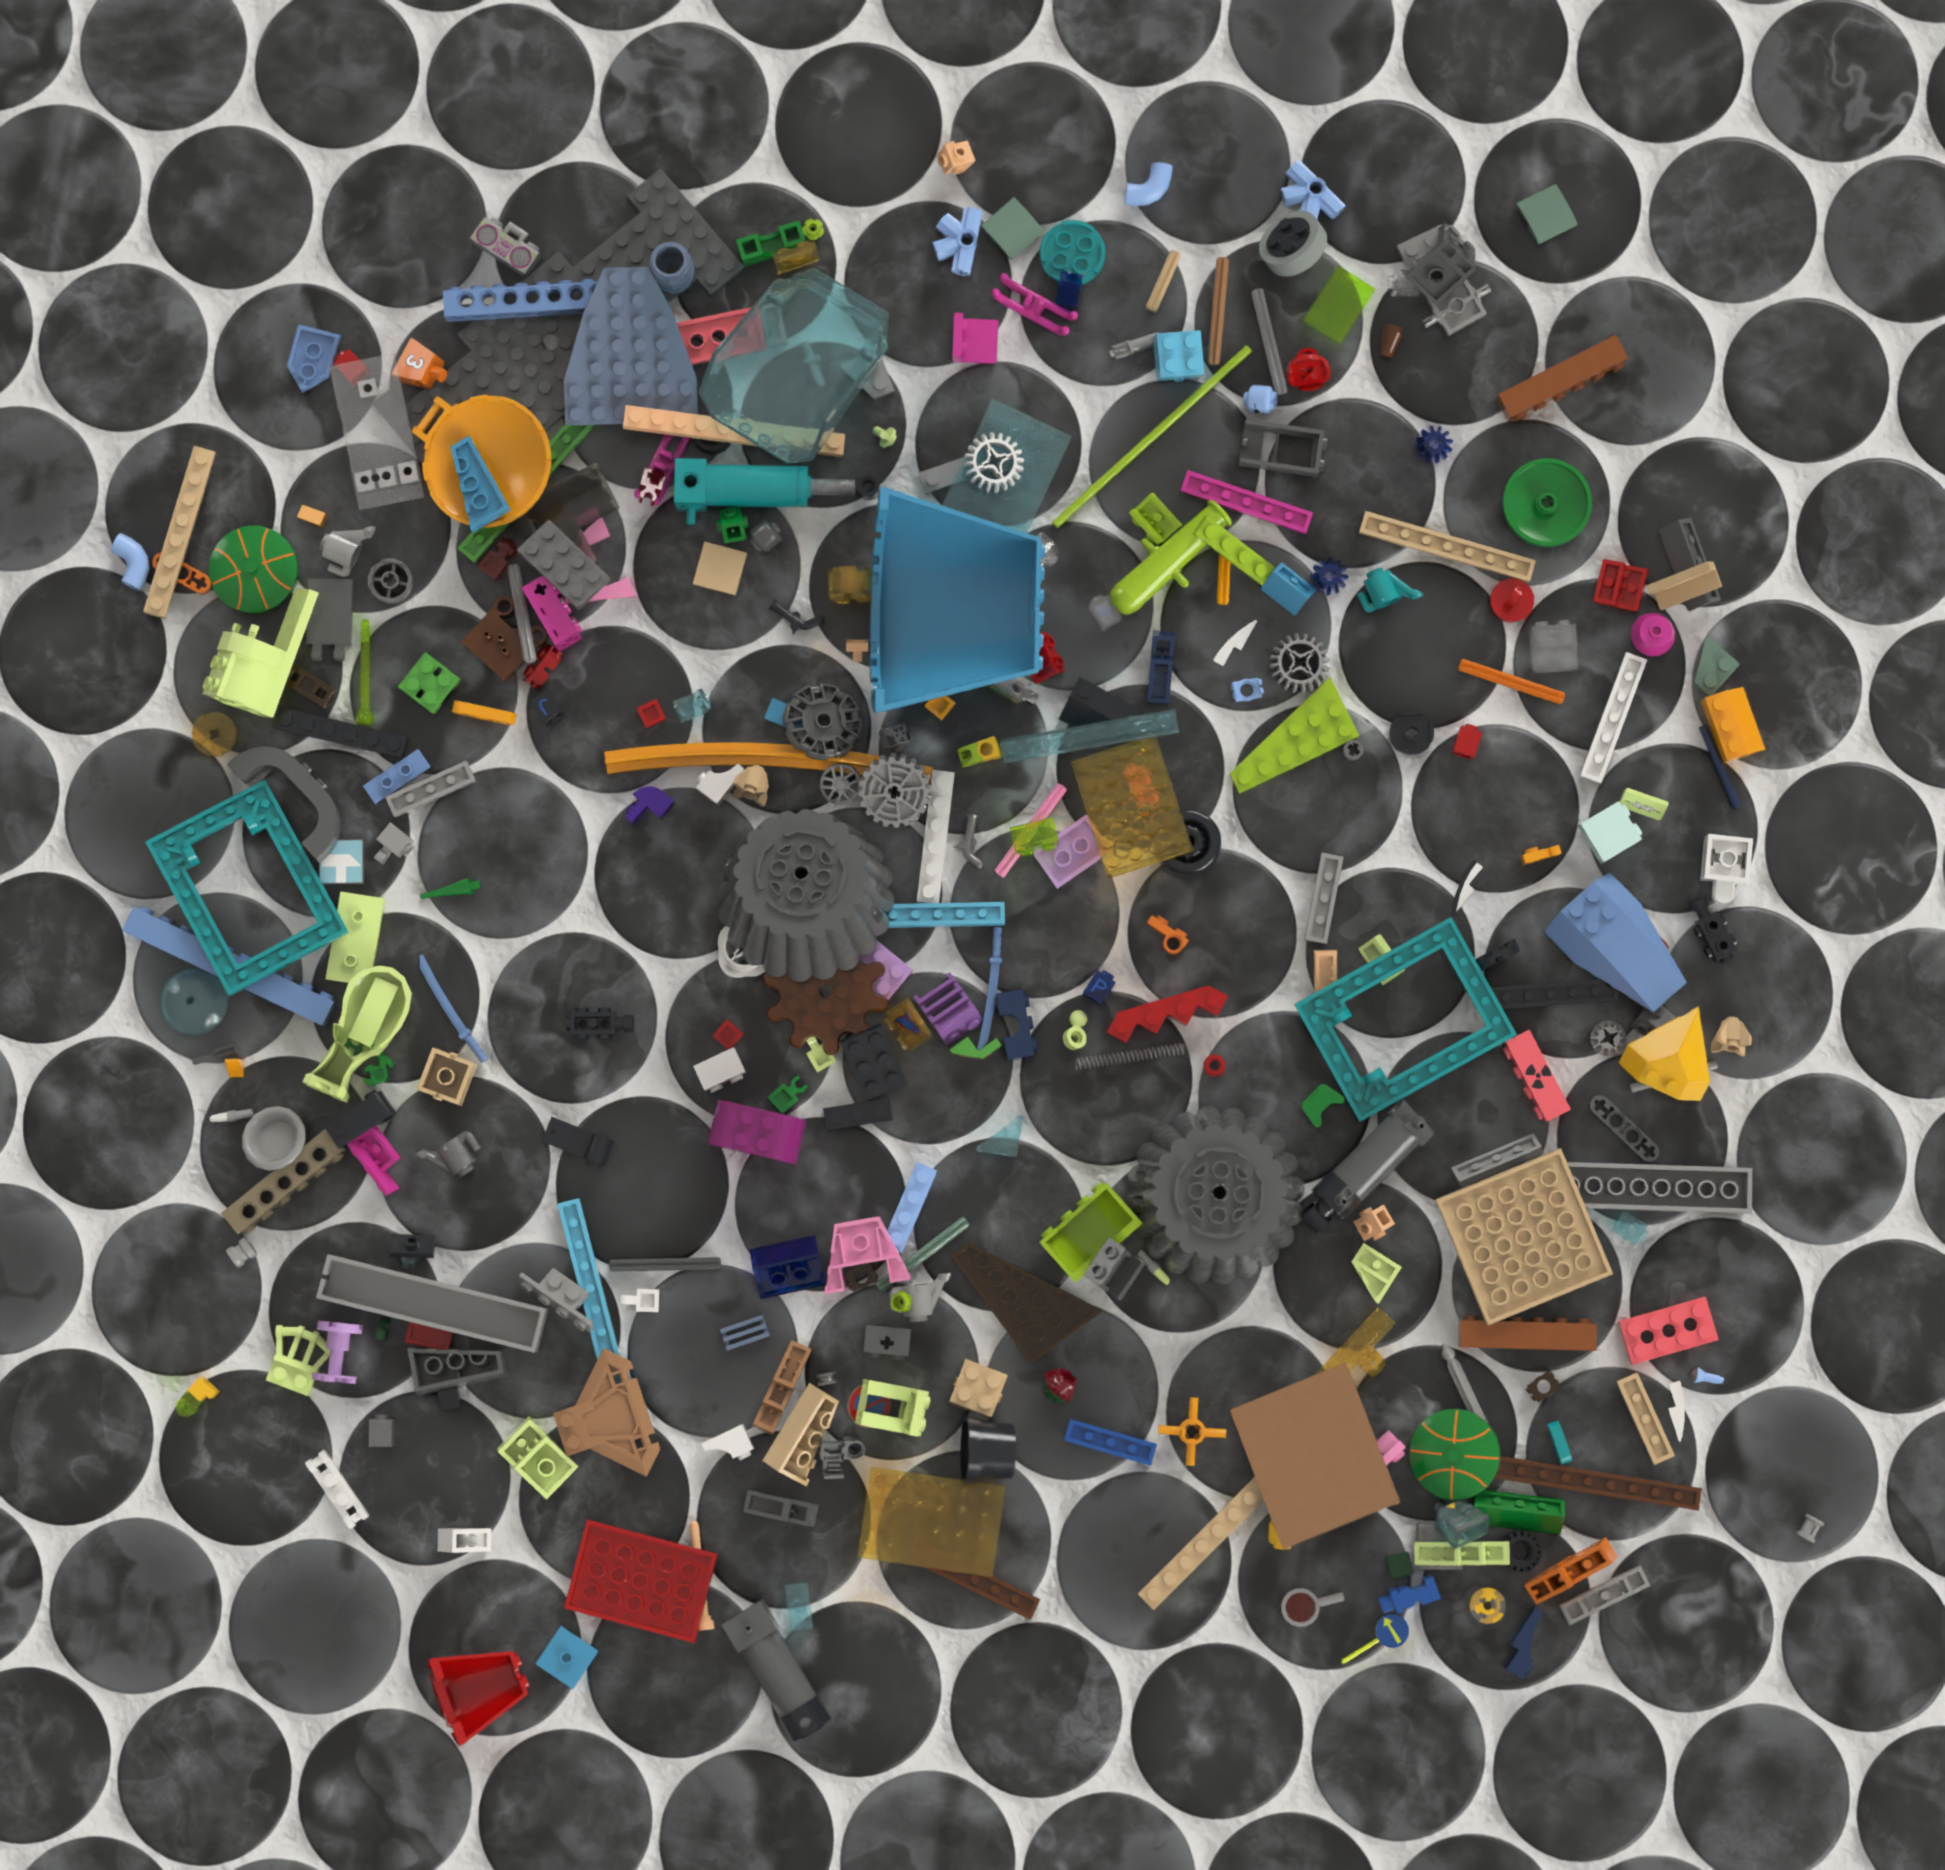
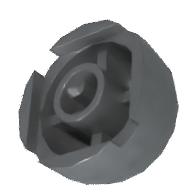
(390, 580)

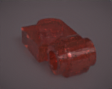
(495, 564)

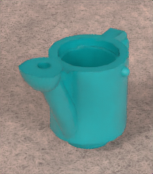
(1384, 590)

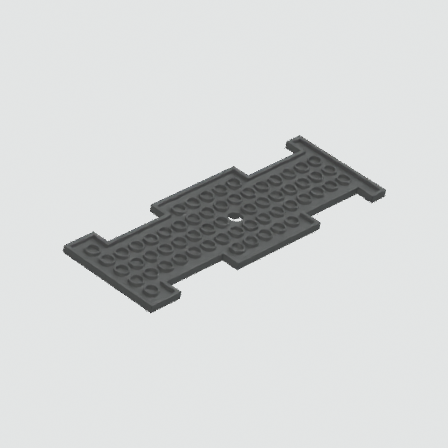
(508, 352)

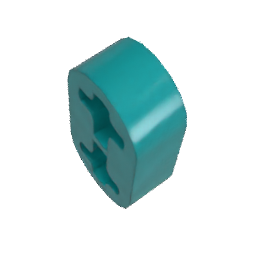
(1559, 1442)

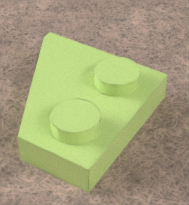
(1375, 1271)

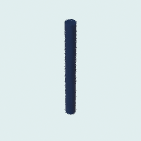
(1718, 763)

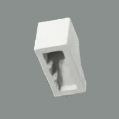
(717, 785)
(733, 1441)
(464, 1540)

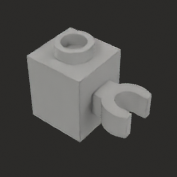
(393, 841)

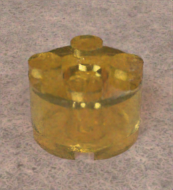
(849, 583)

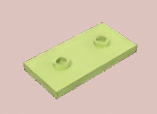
(357, 948)

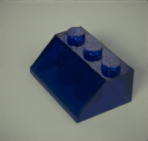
(787, 1267)

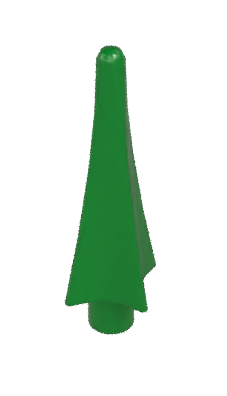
(463, 887)

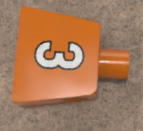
(420, 366)

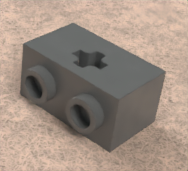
(875, 1334)

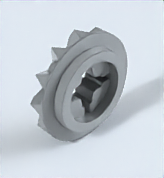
(1606, 1048)

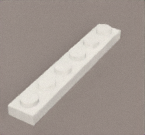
(1613, 718)
(935, 837)

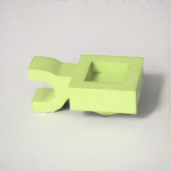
(817, 1055)

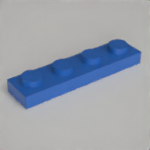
(1110, 1442)

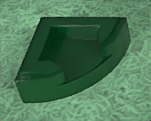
(383, 1328)

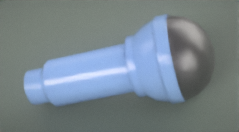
(1698, 1375)

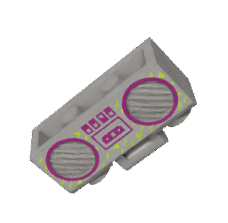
(496, 242)

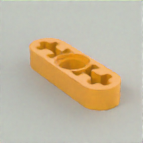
(484, 713)

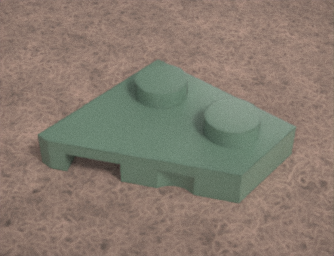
(1713, 667)

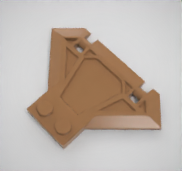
(610, 1417)

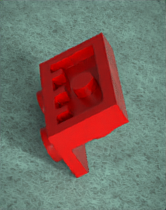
(1052, 662)

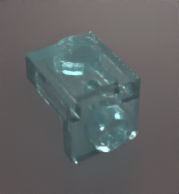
(692, 706)

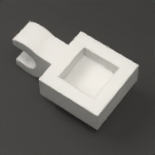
(645, 1300)

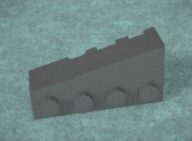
(448, 1369)

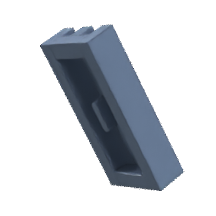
(763, 1326)

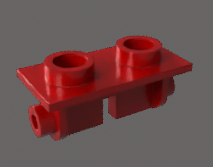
(536, 672)

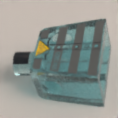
(1460, 1522)

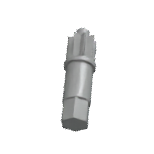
(1129, 347)

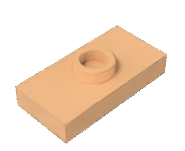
(1324, 968)

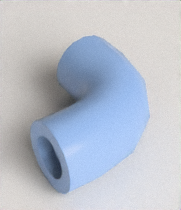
(1152, 189)
(136, 561)

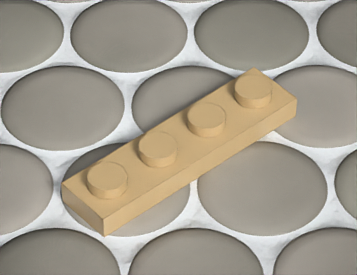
(1645, 1418)

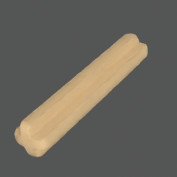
(1163, 281)

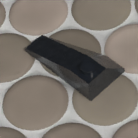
(1093, 704)

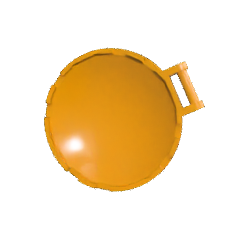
(506, 438)

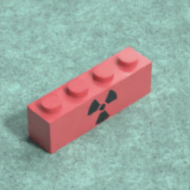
(1536, 1076)

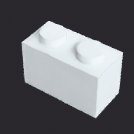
(720, 1070)

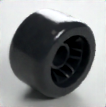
(1205, 848)

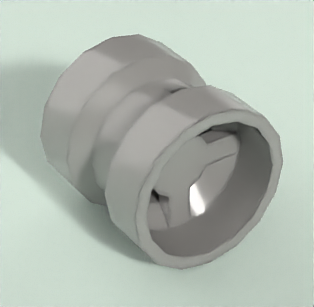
(242, 1252)

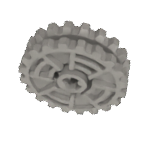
(878, 792)

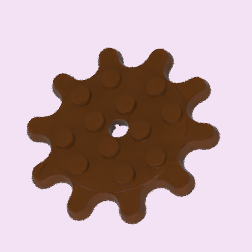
(830, 1016)

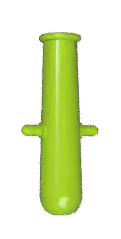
(1163, 563)

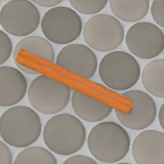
(1511, 681)

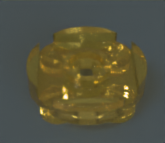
(213, 721)

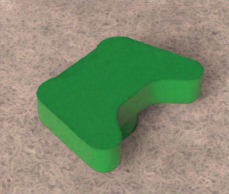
(1318, 1102)

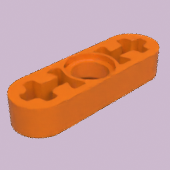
(193, 586)

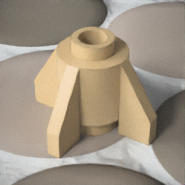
(752, 784)
(1731, 1037)

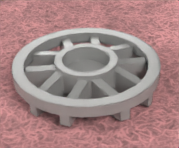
(840, 784)

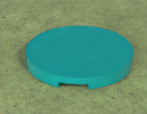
(1072, 248)

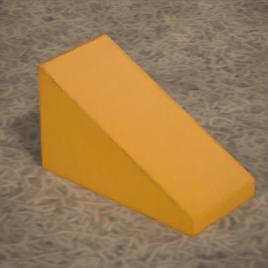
(312, 516)
(235, 1067)

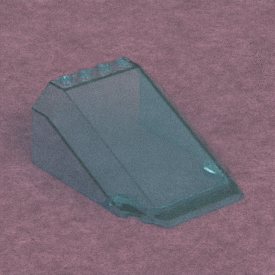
(795, 364)

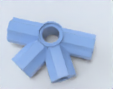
(1301, 193)
(955, 233)

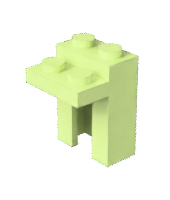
(911, 1411)

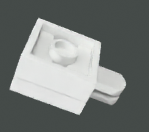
(1723, 864)

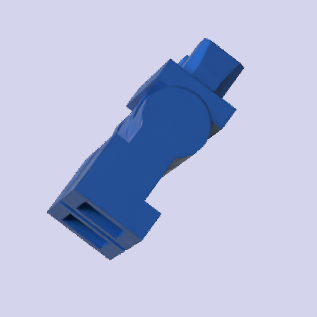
(1407, 1596)

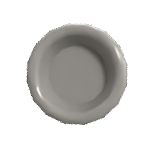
(273, 1138)

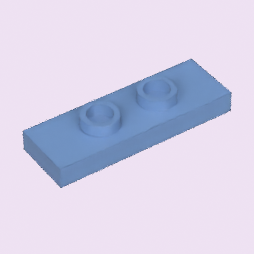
(397, 776)

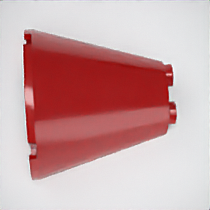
(476, 1689)

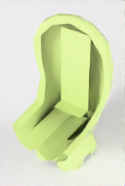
(371, 1011)

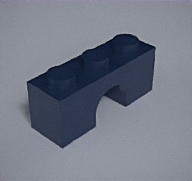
(1014, 1005)

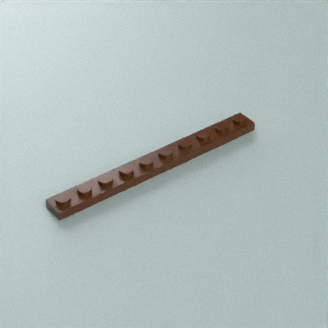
(1599, 1483)

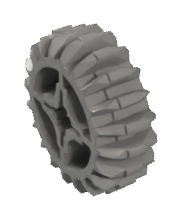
(1293, 655)

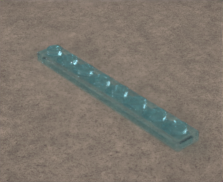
(1089, 736)

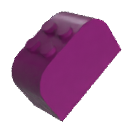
(757, 1132)

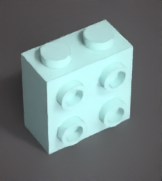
(1610, 832)

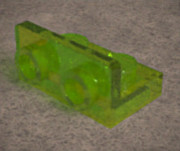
(1034, 836)

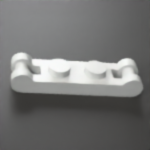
(337, 1489)

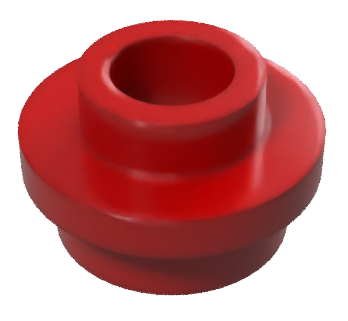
(1214, 1058)

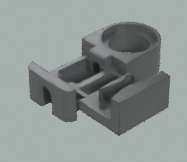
(833, 1453)

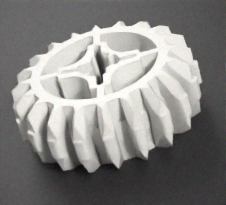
(998, 472)

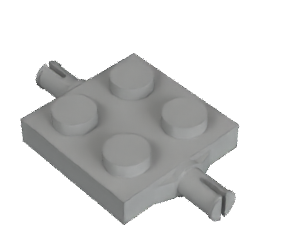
(1458, 308)

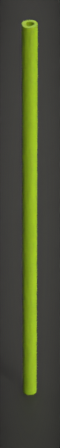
(1153, 435)

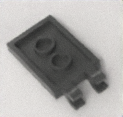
(331, 617)

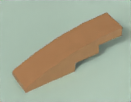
(782, 1387)

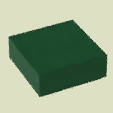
(1399, 1565)

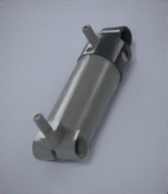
(1367, 1166)

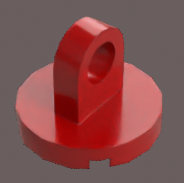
(1308, 370)
(1511, 600)

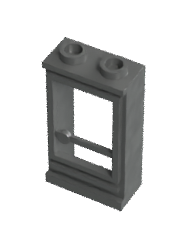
(1253, 441)

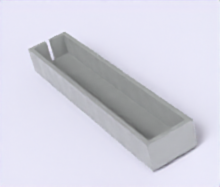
(432, 1303)

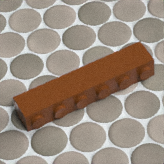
(1561, 378)
(1528, 1335)

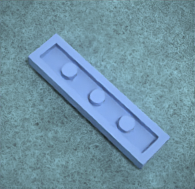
(910, 1205)

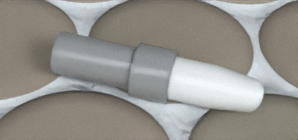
(232, 1115)

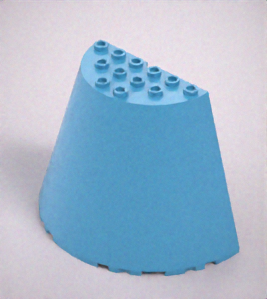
(949, 602)

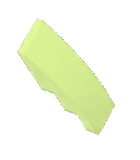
(1469, 1554)

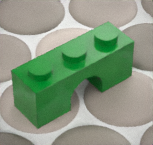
(761, 248)

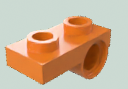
(1159, 924)

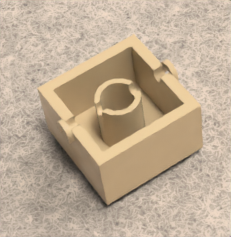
(447, 1076)
(978, 1389)

